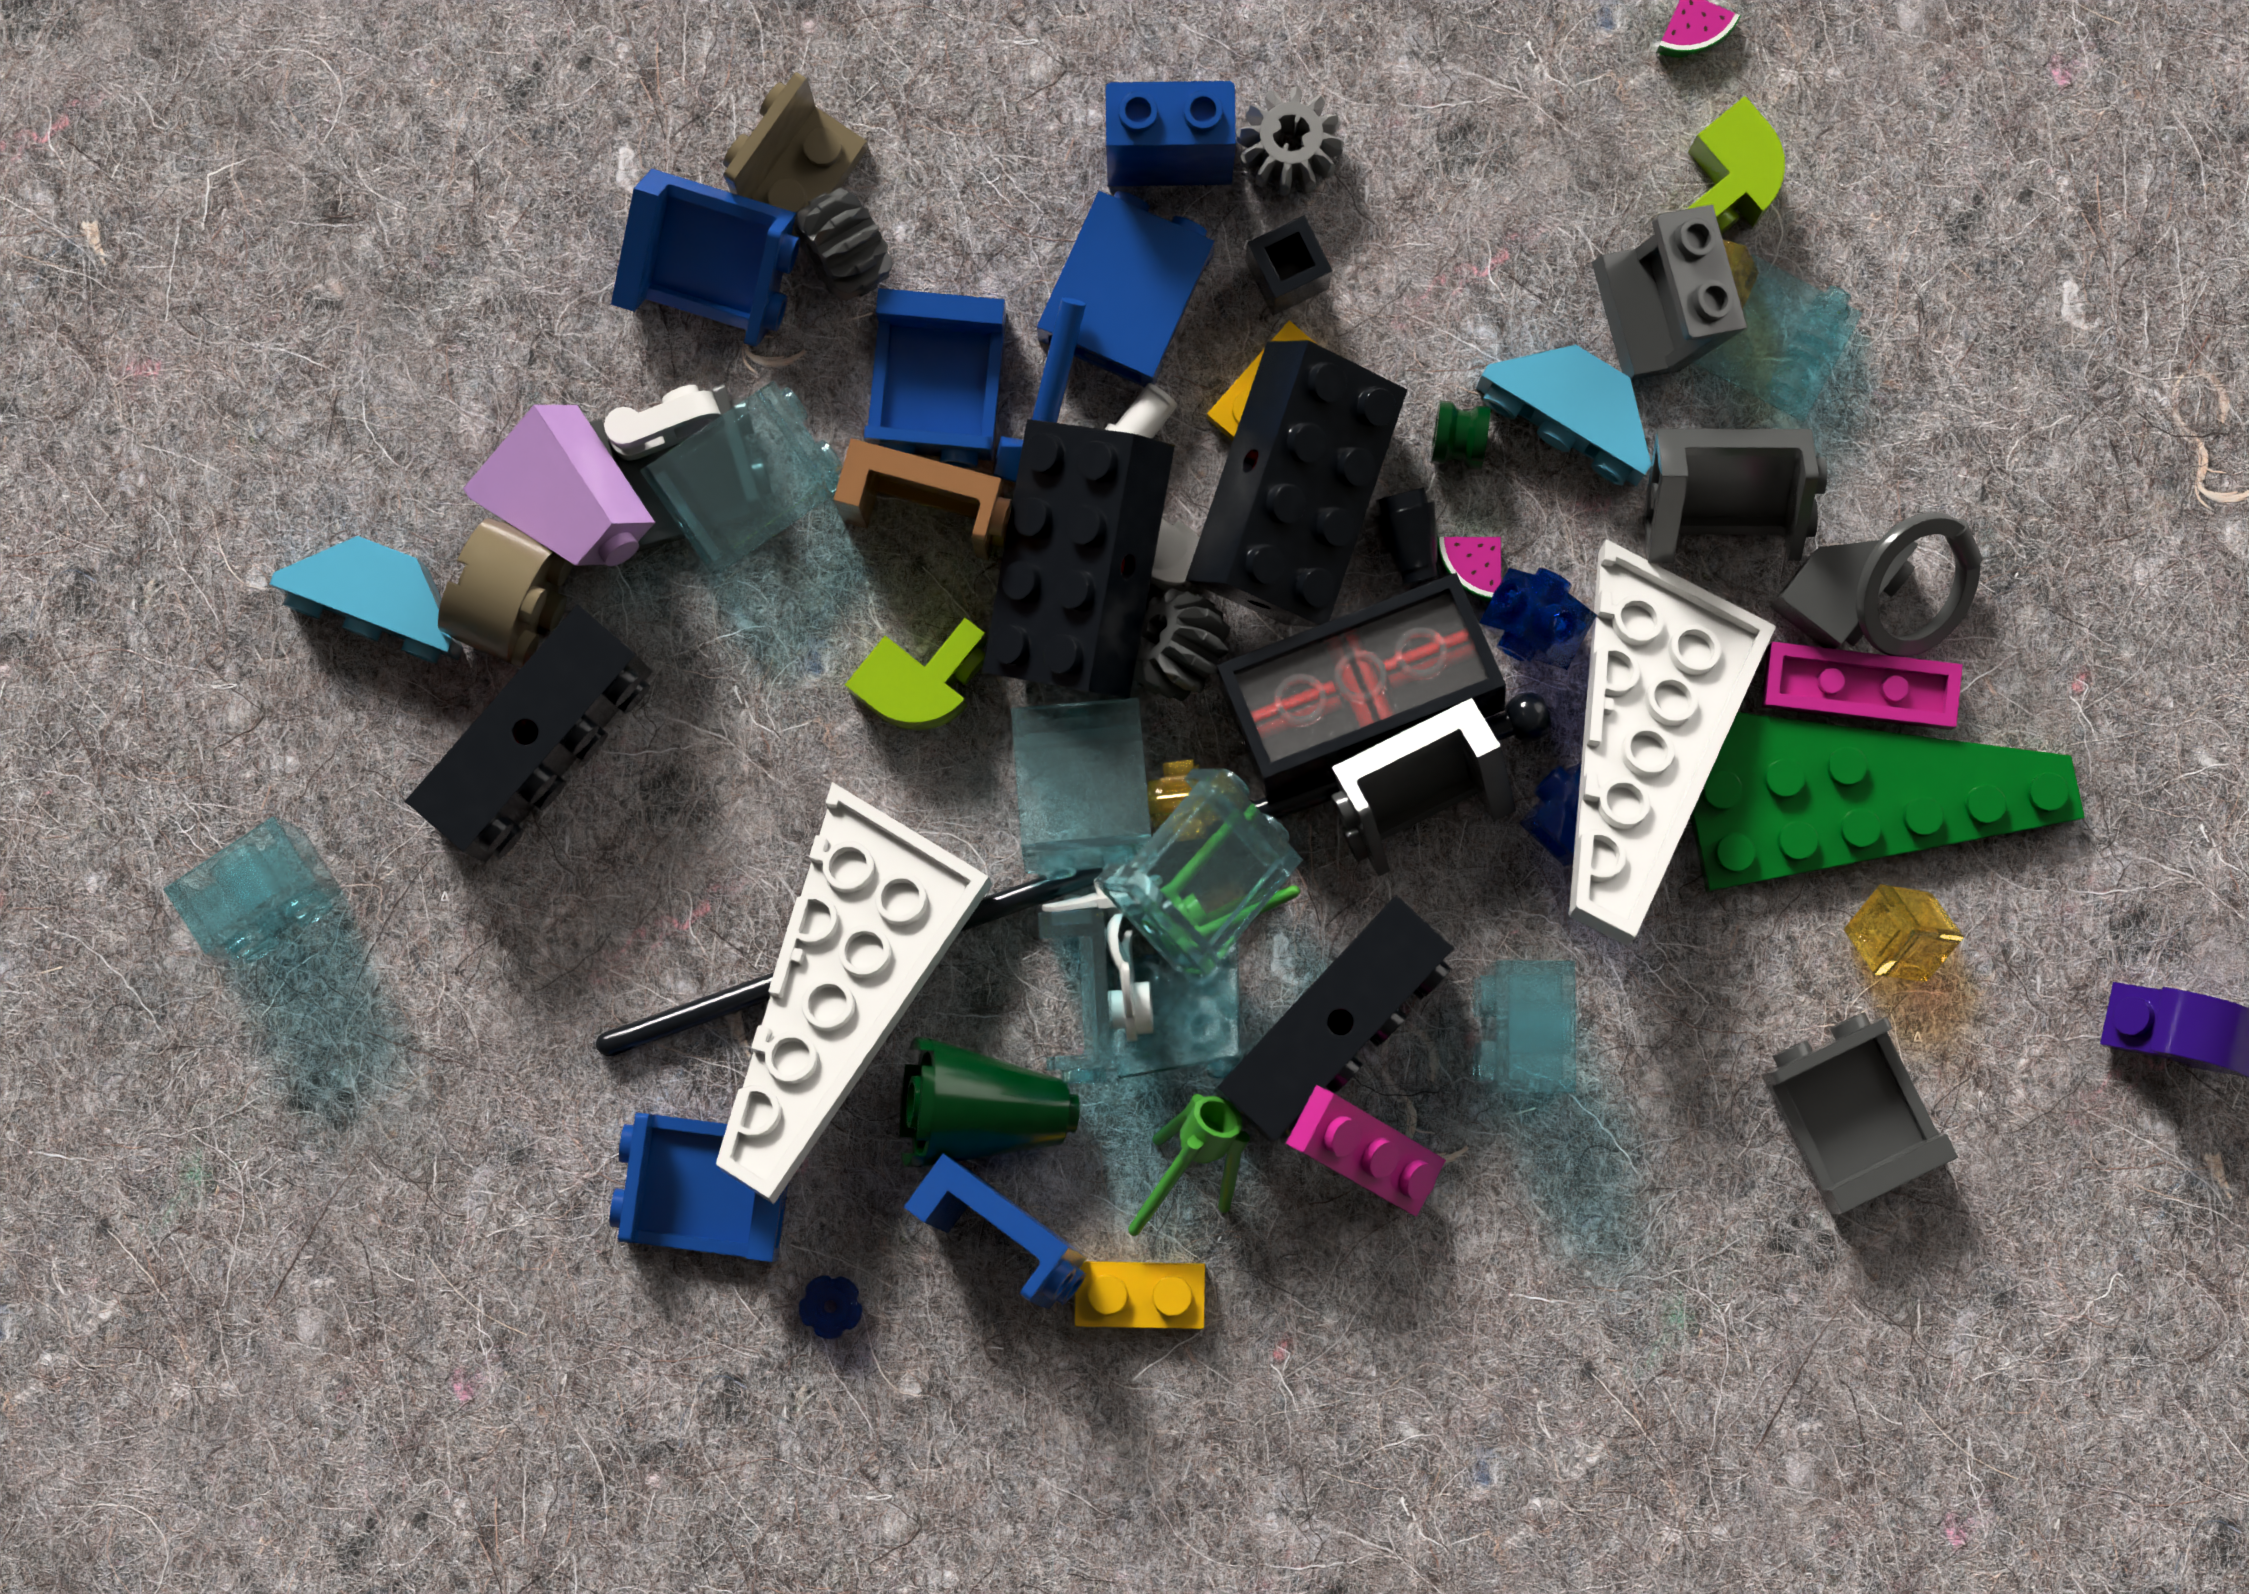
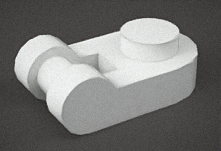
(662, 426)

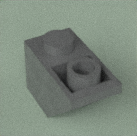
(1824, 591)

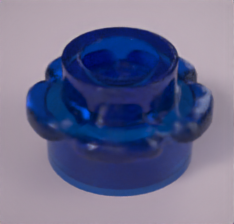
(848, 1309)

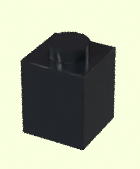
(1288, 265)

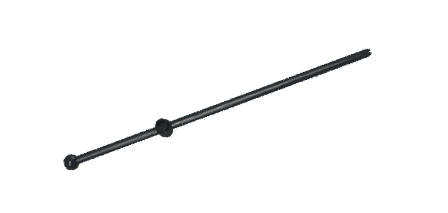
(1524, 718)

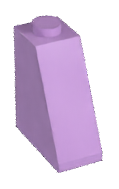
(562, 488)

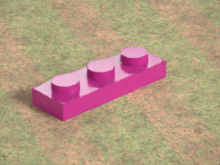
(1862, 685)
(1366, 1151)

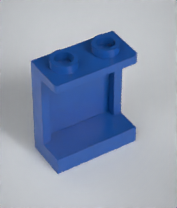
(1170, 133)
(706, 254)
(1135, 285)
(937, 375)
(954, 1187)
(683, 1198)

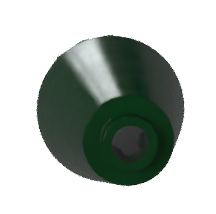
(979, 1106)

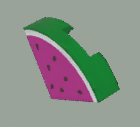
(1696, 28)
(1475, 562)

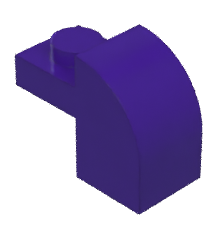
(2178, 1026)

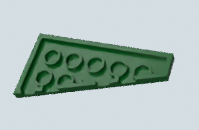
(1834, 796)

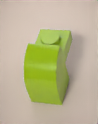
(1743, 161)
(917, 695)

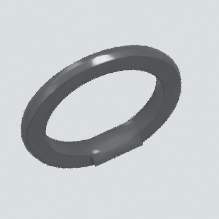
(1962, 593)

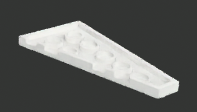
(1658, 709)
(851, 963)

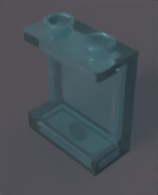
(745, 477)
(1080, 785)
(1203, 873)
(1097, 980)

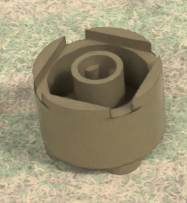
(504, 593)

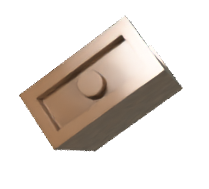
(923, 481)

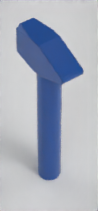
(1052, 383)

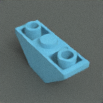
(1575, 405)
(375, 593)

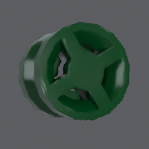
(1460, 435)

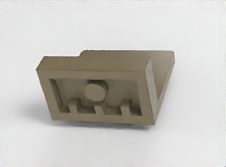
(792, 151)

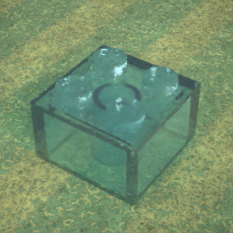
(254, 891)
(1526, 1027)

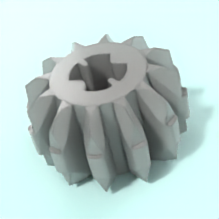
(1292, 116)

